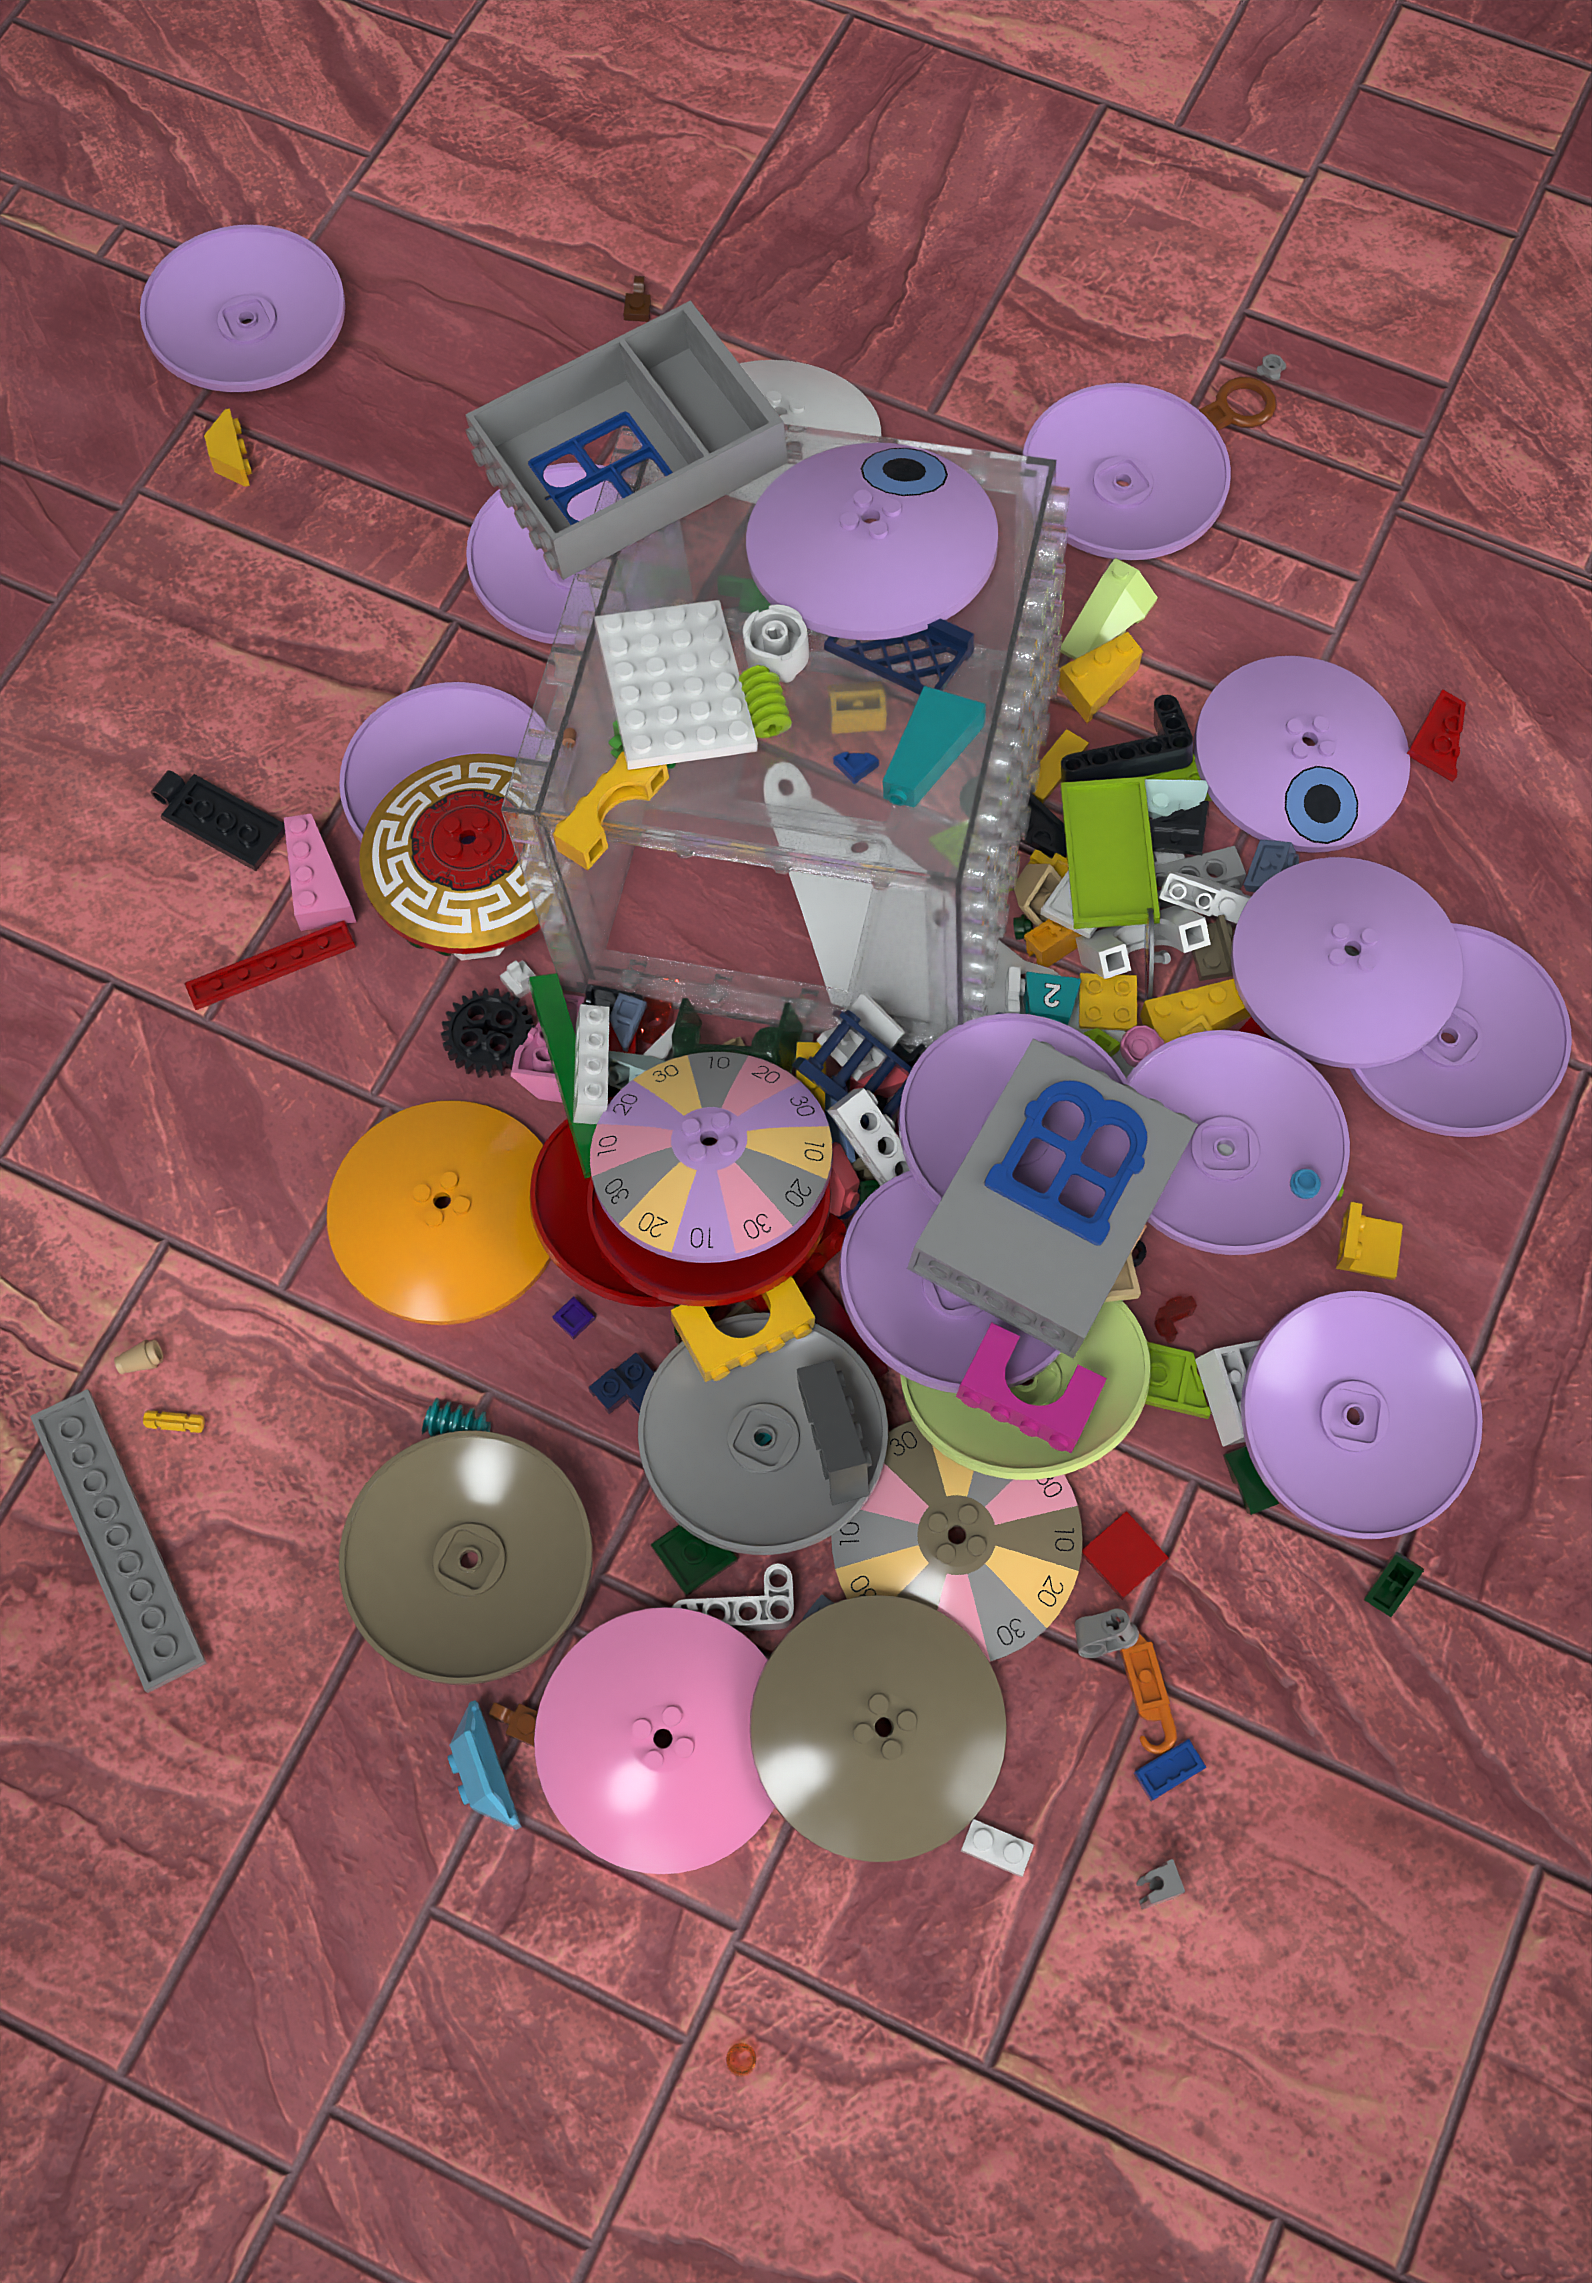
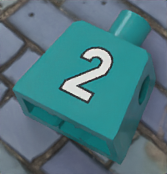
(1050, 996)

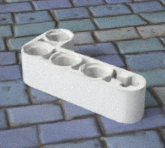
(762, 1604)

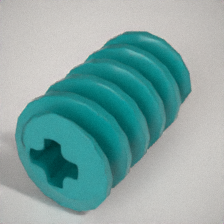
(445, 1420)

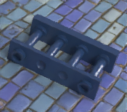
(836, 1084)

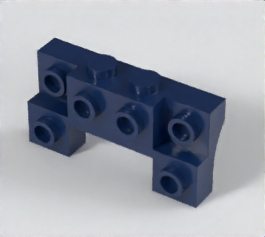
(623, 1383)

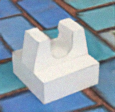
(517, 978)

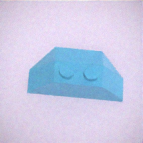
(480, 1769)

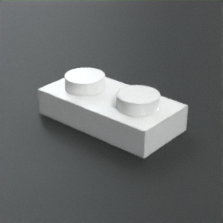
(997, 1848)

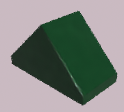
(1393, 1583)

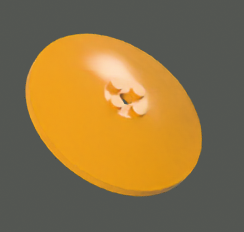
(428, 1259)

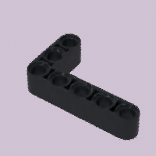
(1141, 757)

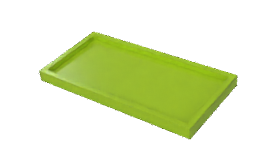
(1109, 852)

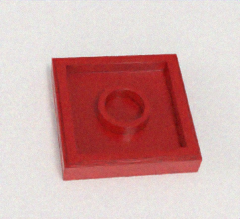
(1124, 1555)

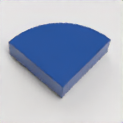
(855, 765)

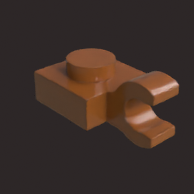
(520, 1722)

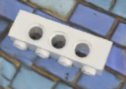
(591, 1064)
(847, 1116)

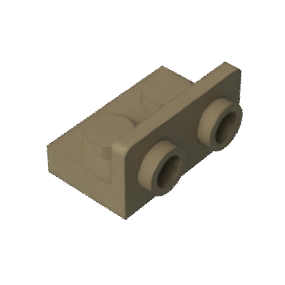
(1215, 959)

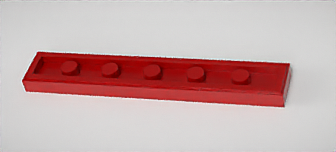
(269, 965)

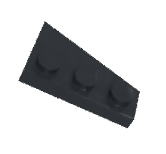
(1045, 830)

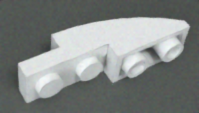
(1203, 896)

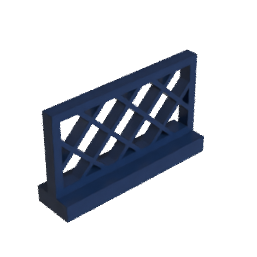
(939, 638)

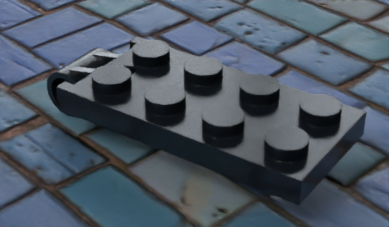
(218, 818)

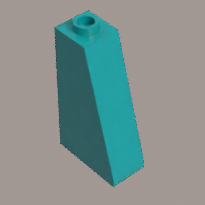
(930, 743)

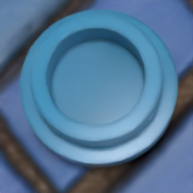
(1305, 1183)

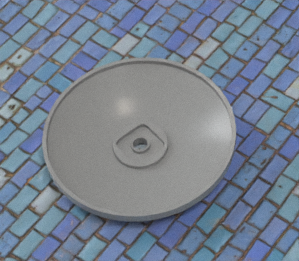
(704, 1452)

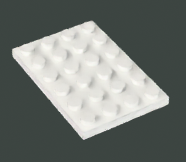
(674, 684)

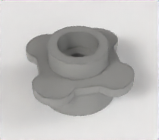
(1271, 367)

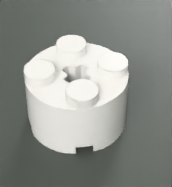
(777, 641)

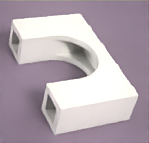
(1109, 948)

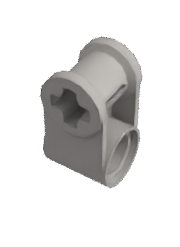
(1102, 1633)

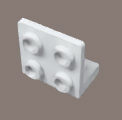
(878, 1024)

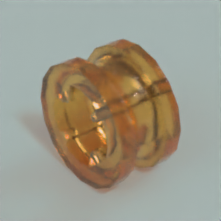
(741, 2071)

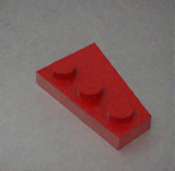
(1439, 736)

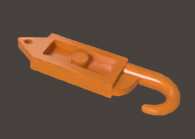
(1149, 1692)

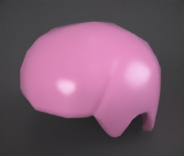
(1139, 1043)

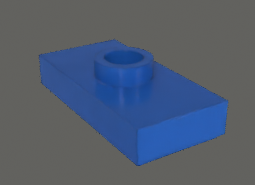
(1169, 1770)

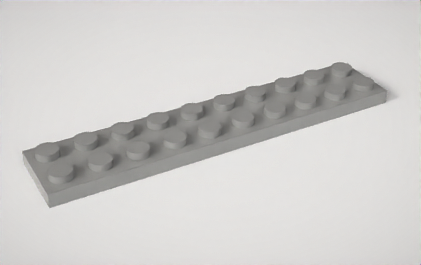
(118, 1541)

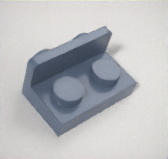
(1269, 860)

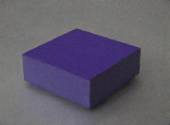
(573, 1317)

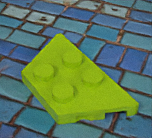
(1175, 1381)

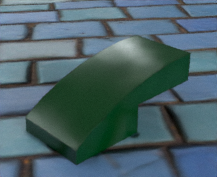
(1250, 1485)

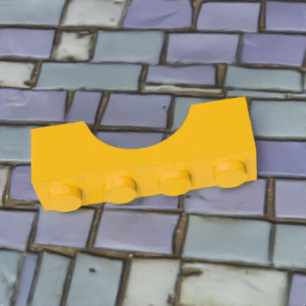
(581, 833)

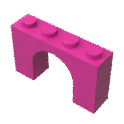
(1056, 1423)

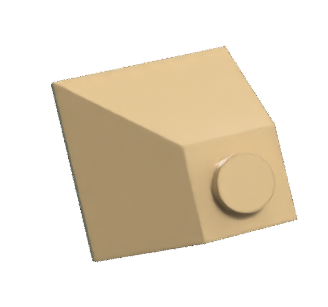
(1034, 889)

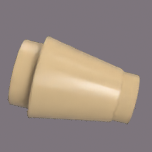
(140, 1357)

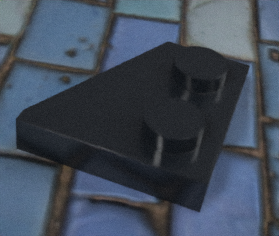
(1181, 831)

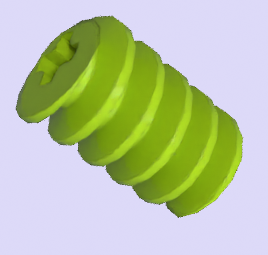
(765, 701)

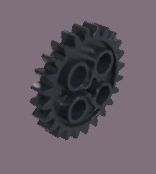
(494, 1010)

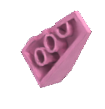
(532, 1061)

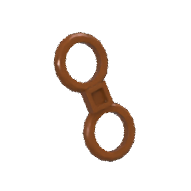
(1222, 415)

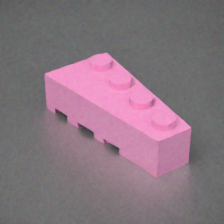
(314, 881)

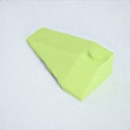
(1115, 605)

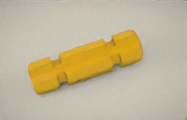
(173, 1421)

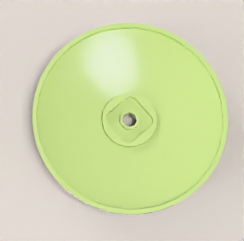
(999, 1449)

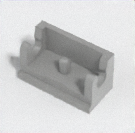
(1164, 1881)

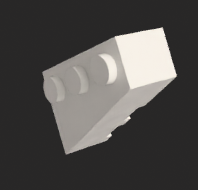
(1223, 1379)

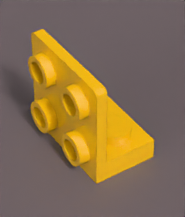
(1107, 1002)
(1368, 1244)

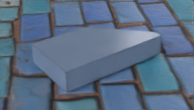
(626, 1018)

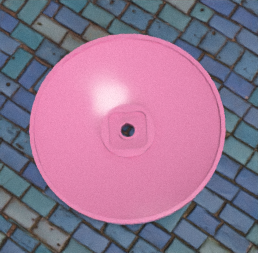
(599, 1753)

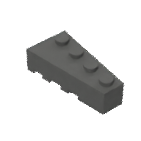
(834, 1431)

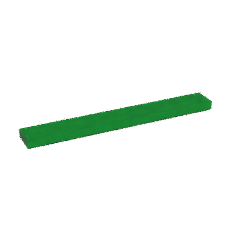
(560, 1043)

